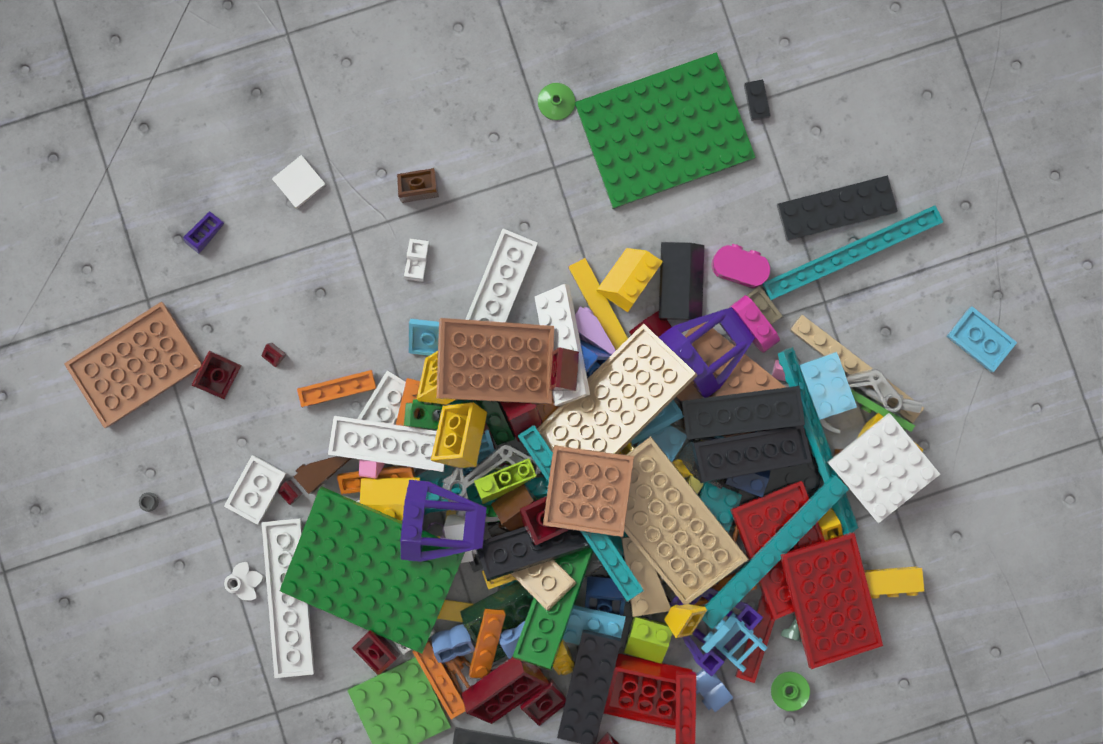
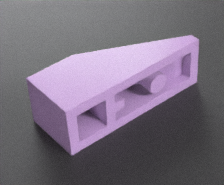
(592, 331)

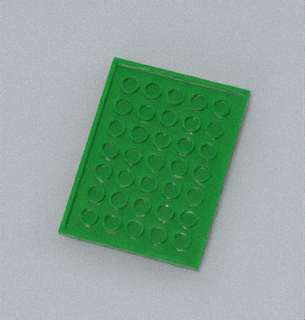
(664, 130)
(354, 570)

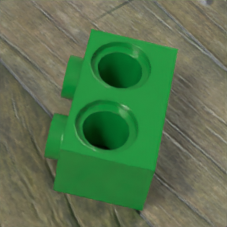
(426, 415)

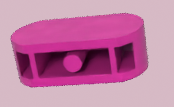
(740, 266)
(756, 322)

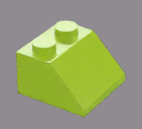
(648, 639)

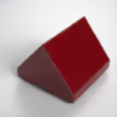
(273, 354)
(289, 492)

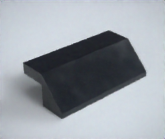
(681, 281)

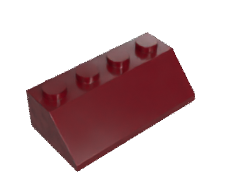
(503, 690)

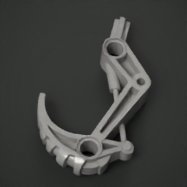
(882, 393)
(501, 454)

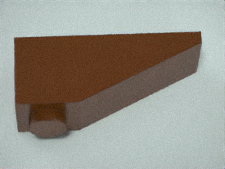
(317, 473)

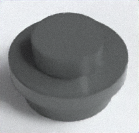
(148, 502)

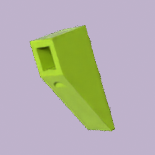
(504, 480)

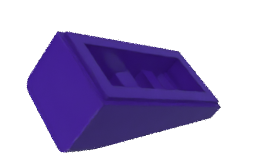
(193, 233)

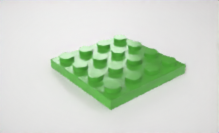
(399, 706)

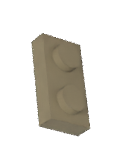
(765, 305)

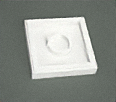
(299, 181)

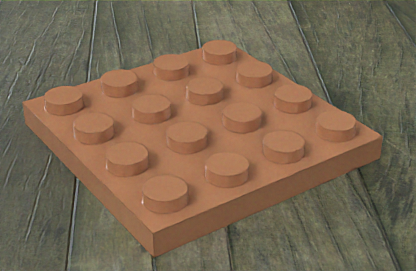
(588, 490)

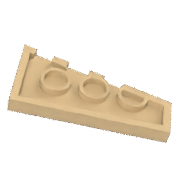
(653, 597)

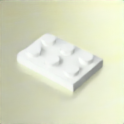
(255, 489)

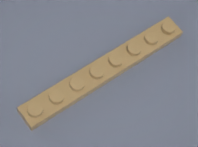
(851, 363)

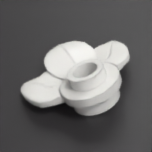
(246, 581)

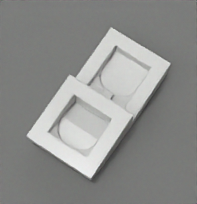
(416, 260)

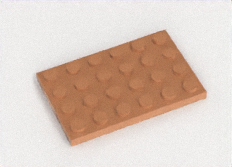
(494, 361)
(133, 364)
(744, 378)

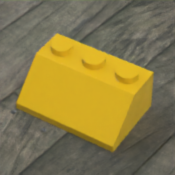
(629, 277)
(428, 384)
(459, 435)
(385, 495)

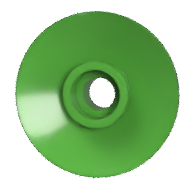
(557, 110)
(799, 695)

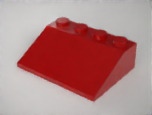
(643, 691)

